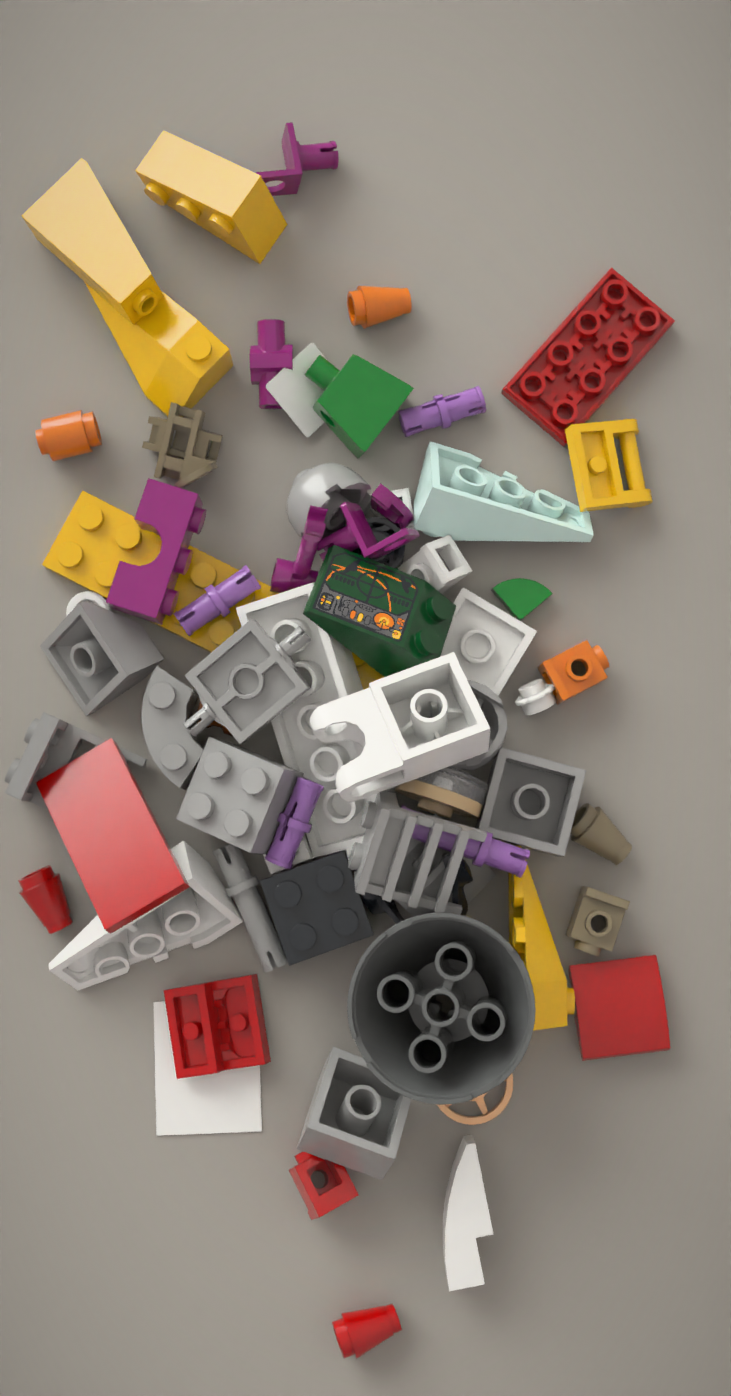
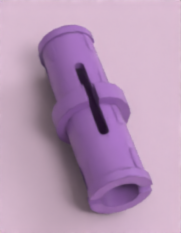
(442, 411)
(217, 600)
(294, 822)

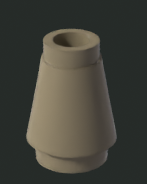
(599, 834)

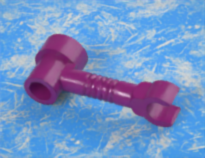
(297, 573)

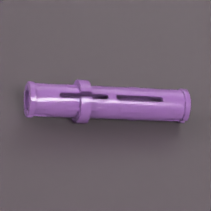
(491, 852)

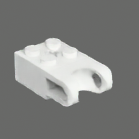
(395, 730)

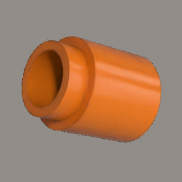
(68, 435)

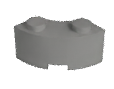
(169, 742)

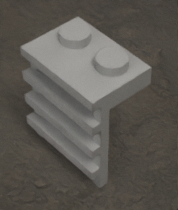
(49, 747)
(384, 848)

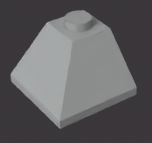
(100, 654)

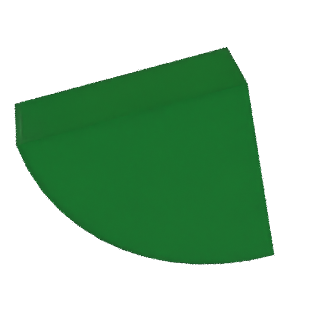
(521, 596)

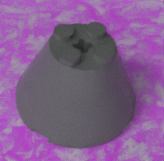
(401, 1024)

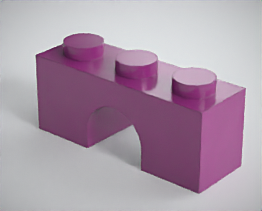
(149, 588)

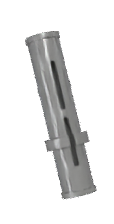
(251, 906)

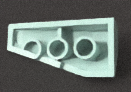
(477, 505)

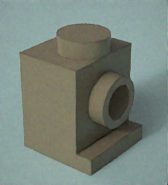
(593, 903)

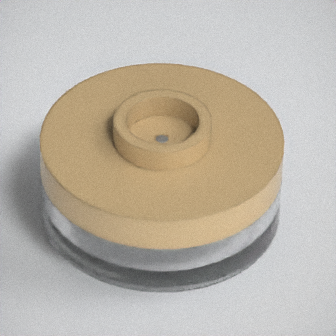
(447, 793)

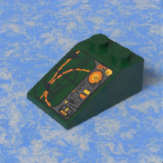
(379, 611)

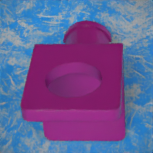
(299, 159)
(359, 535)

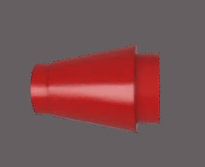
(46, 898)
(365, 1329)

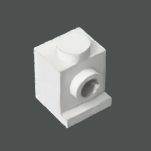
(428, 565)

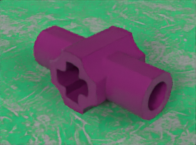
(269, 358)

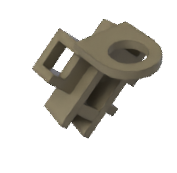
(189, 443)

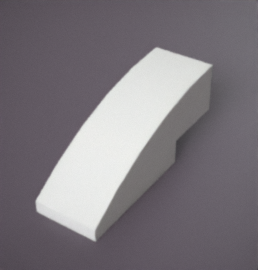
(465, 1219)

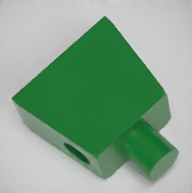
(356, 399)

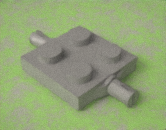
(247, 681)

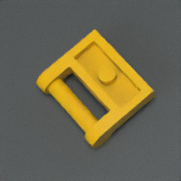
(597, 466)

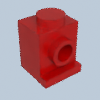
(336, 1190)

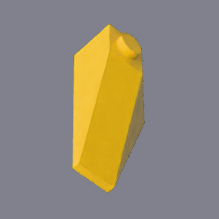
(168, 352)
(534, 944)

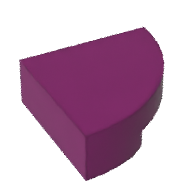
(391, 507)

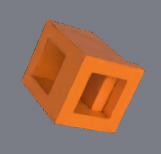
(559, 672)

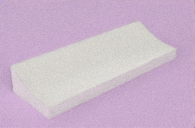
(331, 675)

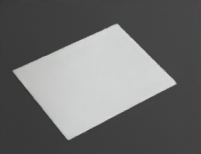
(202, 1103)

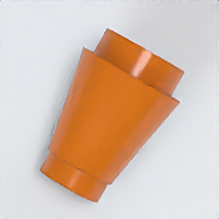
(377, 304)

